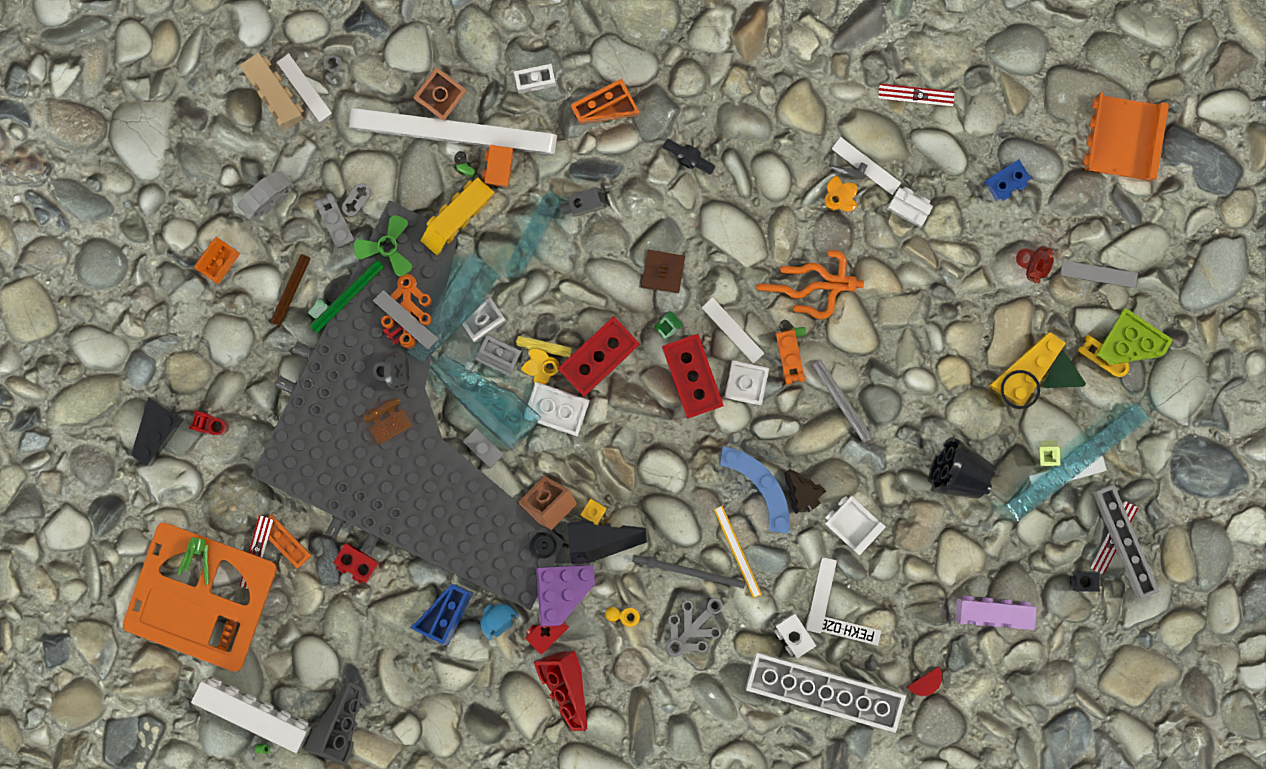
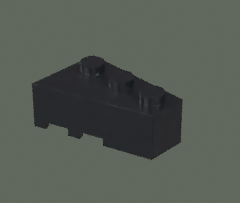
(155, 431)

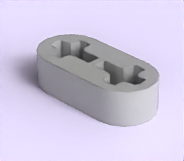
(353, 197)

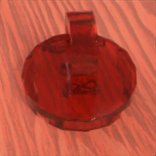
(1039, 263)

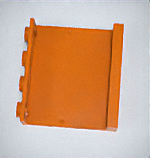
(1126, 137)

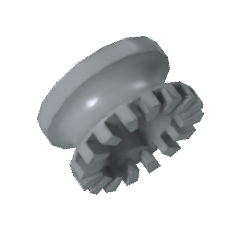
(338, 61)

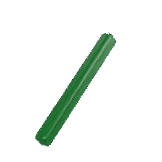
(346, 296)

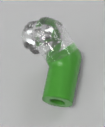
(257, 748)

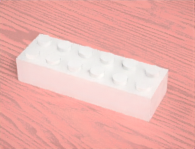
(251, 714)

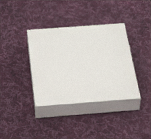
(746, 382)

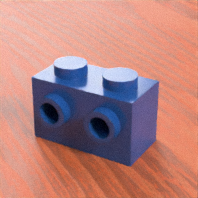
(1007, 180)

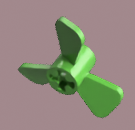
(368, 248)

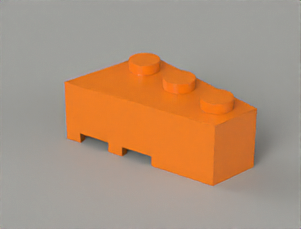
(605, 104)

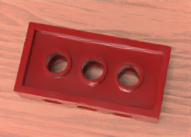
(599, 343)
(698, 364)

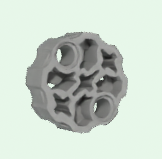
(265, 195)

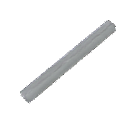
(841, 400)

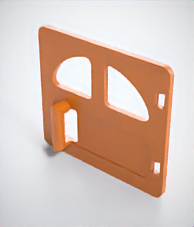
(186, 614)

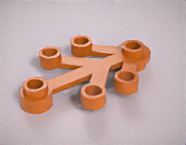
(409, 306)

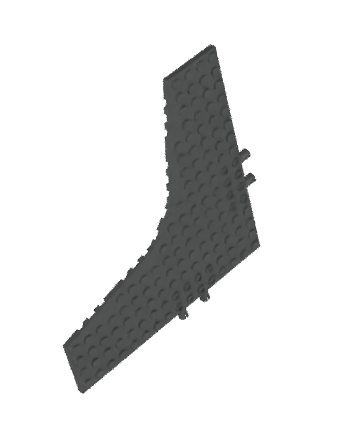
(415, 484)

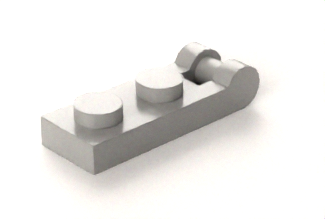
(334, 221)

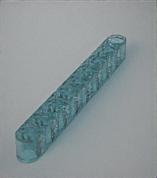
(1076, 461)

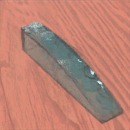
(457, 302)
(491, 405)

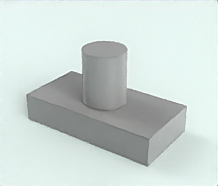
(483, 448)

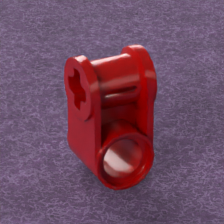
(205, 423)

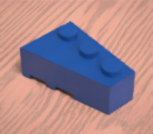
(444, 615)

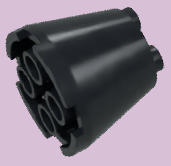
(961, 471)

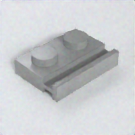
(498, 355)

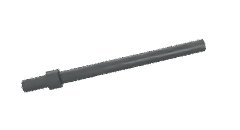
(651, 562)

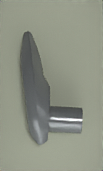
(859, 173)

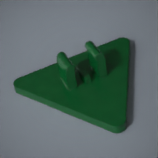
(1063, 374)

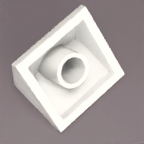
(484, 320)

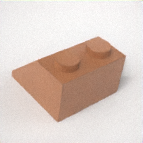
(439, 94)
(548, 502)

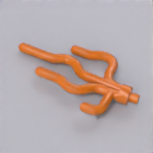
(836, 284)

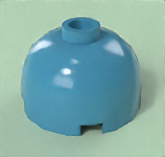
(497, 619)

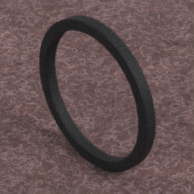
(1025, 372)

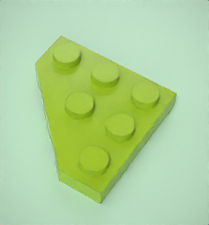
(1133, 340)

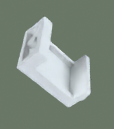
(854, 524)

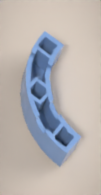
(766, 484)

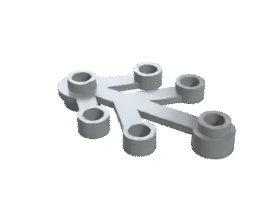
(691, 629)

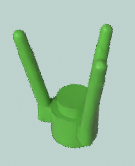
(196, 546)

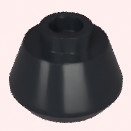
(536, 545)

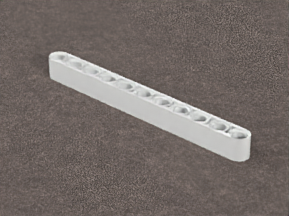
(452, 131)

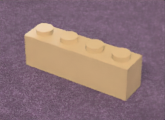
(272, 91)

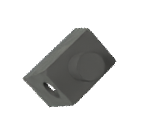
(591, 199)

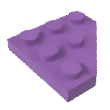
(561, 591)

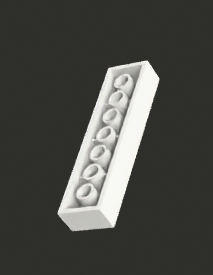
(825, 691)

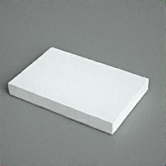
(558, 408)

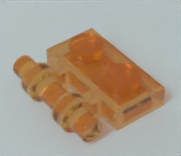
(389, 427)

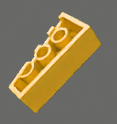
(456, 215)
(1034, 360)

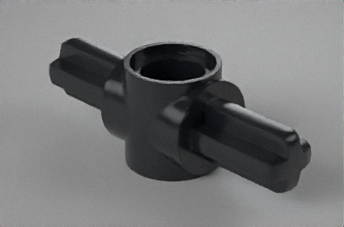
(689, 156)

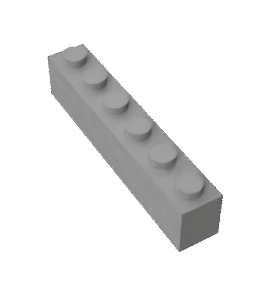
(1125, 541)

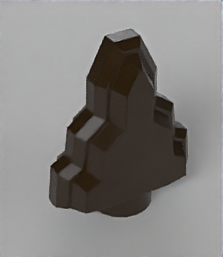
(803, 492)

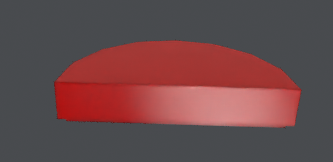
(927, 683)

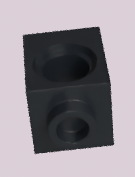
(1093, 581)

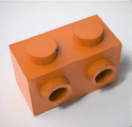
(498, 166)

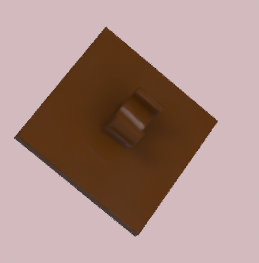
(663, 271)

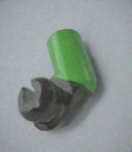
(462, 166)
(786, 325)

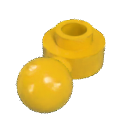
(613, 614)

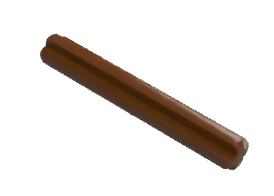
(290, 289)

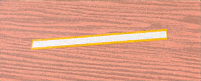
(737, 551)

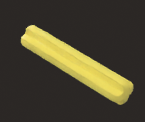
(546, 346)

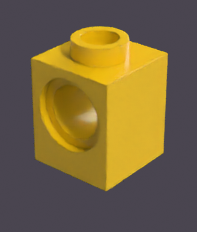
(593, 511)

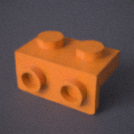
(217, 260)

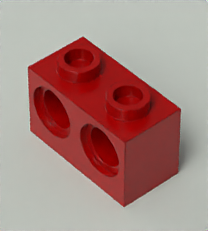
(358, 558)

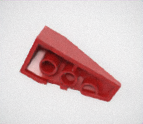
(564, 680)

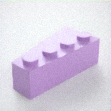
(995, 613)

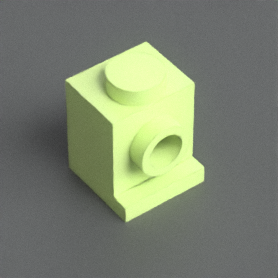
(1050, 453)

